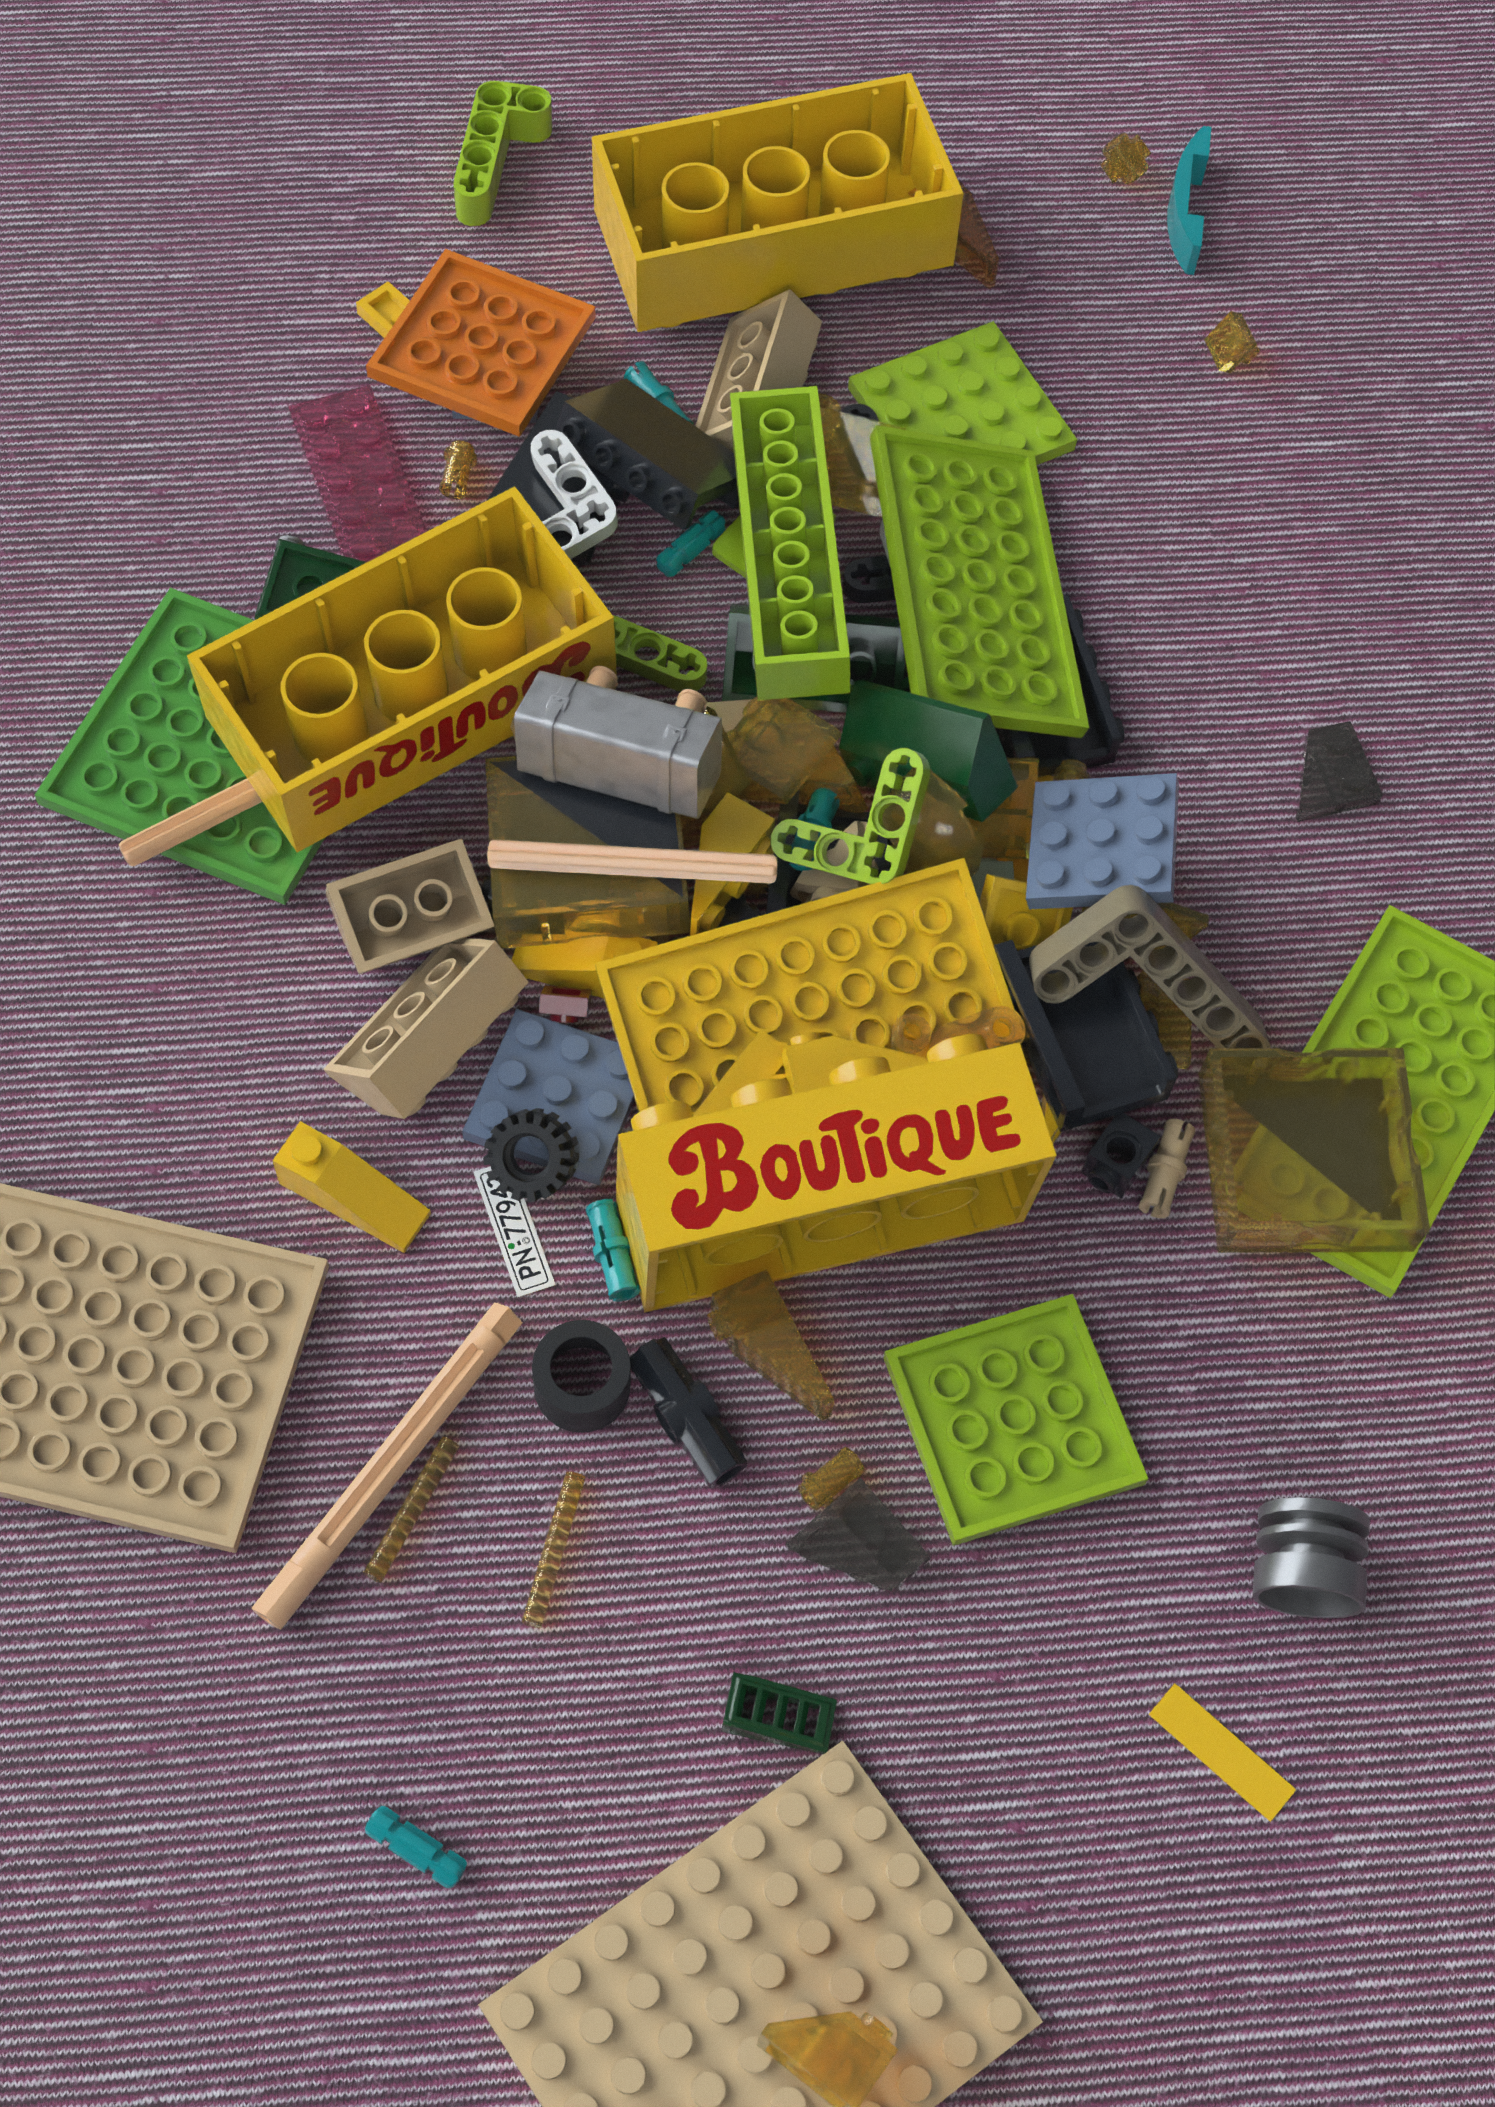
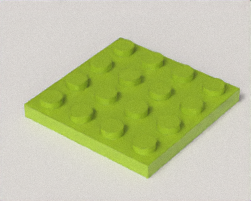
(967, 391)
(1014, 1419)

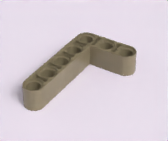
(1166, 966)

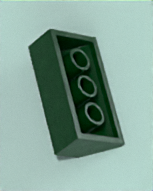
(873, 648)
(954, 740)

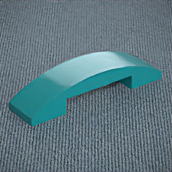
(1186, 229)

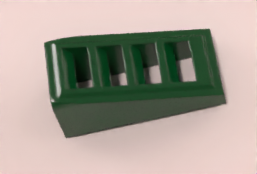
(765, 1689)

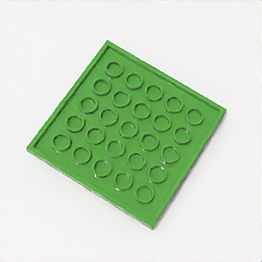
(155, 753)

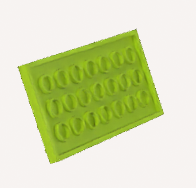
(977, 580)
(1439, 1006)

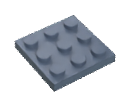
(1102, 837)
(564, 1074)

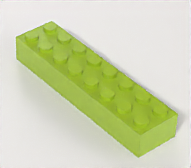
(789, 544)

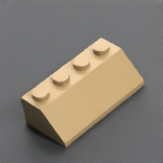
(760, 351)
(428, 1026)

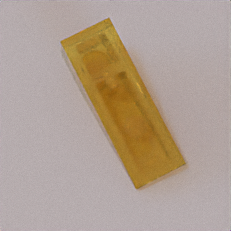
(767, 1340)

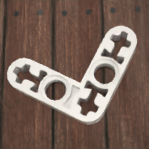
(576, 505)

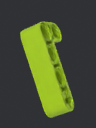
(498, 115)

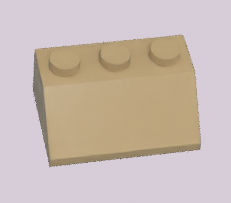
(409, 906)

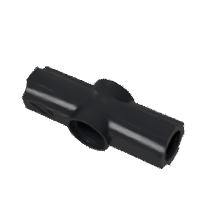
(687, 1412)

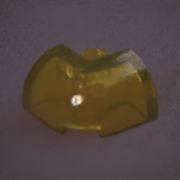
(941, 830)

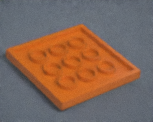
(481, 342)

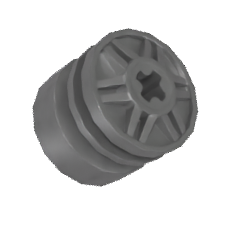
(1311, 1558)

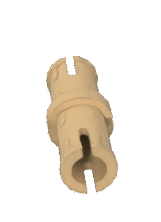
(1167, 1168)

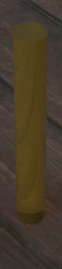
(411, 1509)
(553, 1549)

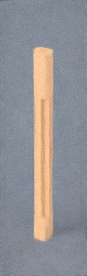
(386, 1467)

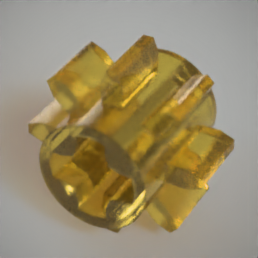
(1125, 158)

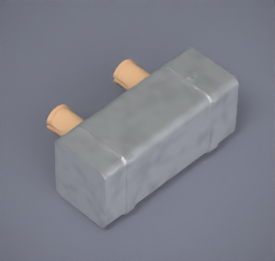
(620, 741)

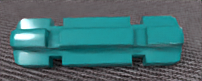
(690, 543)
(416, 1847)

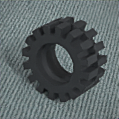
(507, 1171)

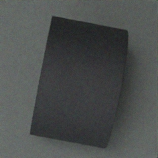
(589, 1411)

